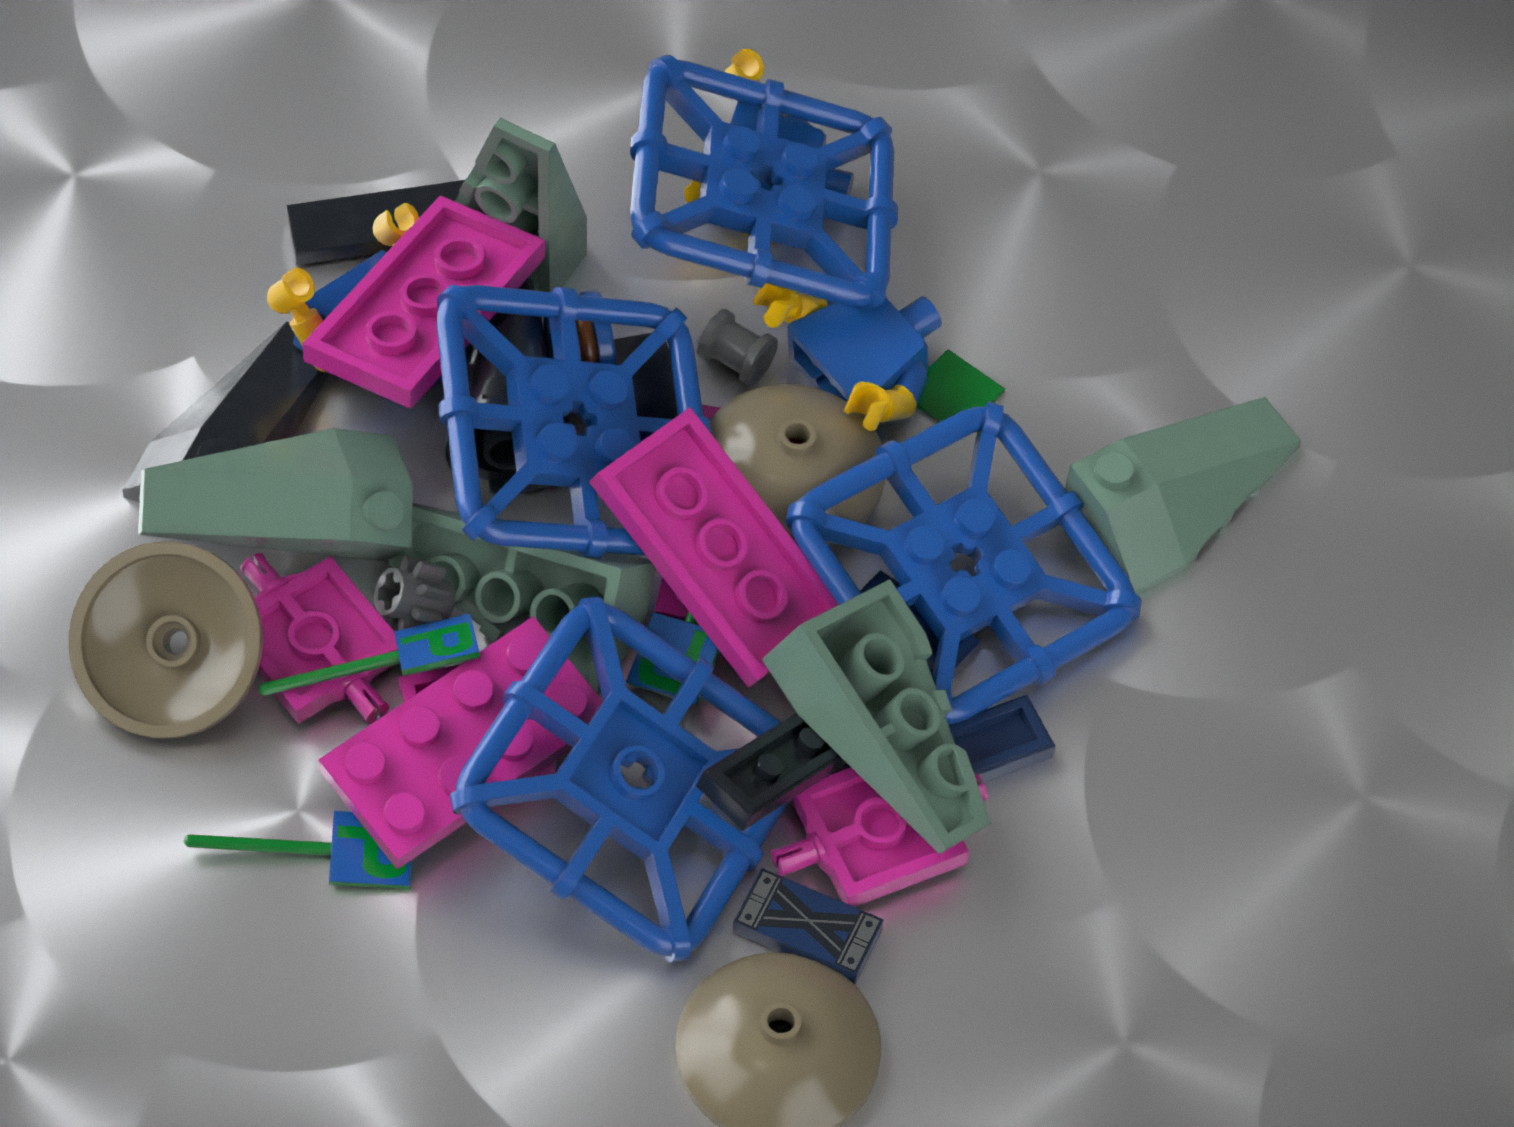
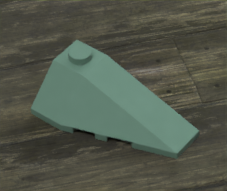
(528, 187)
(1178, 485)
(295, 494)
(513, 584)
(872, 698)

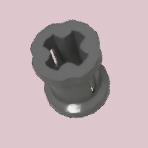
(737, 347)

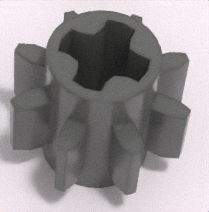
(414, 594)

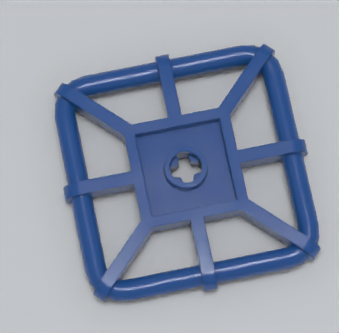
(732, 192)
(538, 399)
(971, 525)
(595, 789)

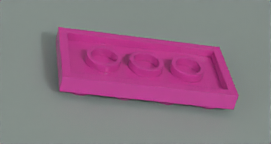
(387, 324)
(713, 542)
(409, 760)

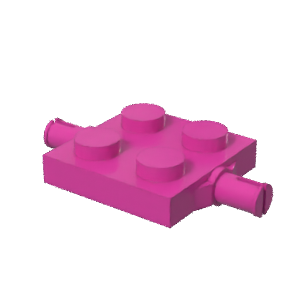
(314, 624)
(862, 841)

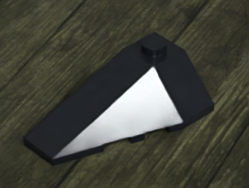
(249, 406)

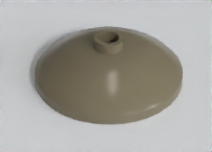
(756, 436)
(125, 633)
(763, 1078)

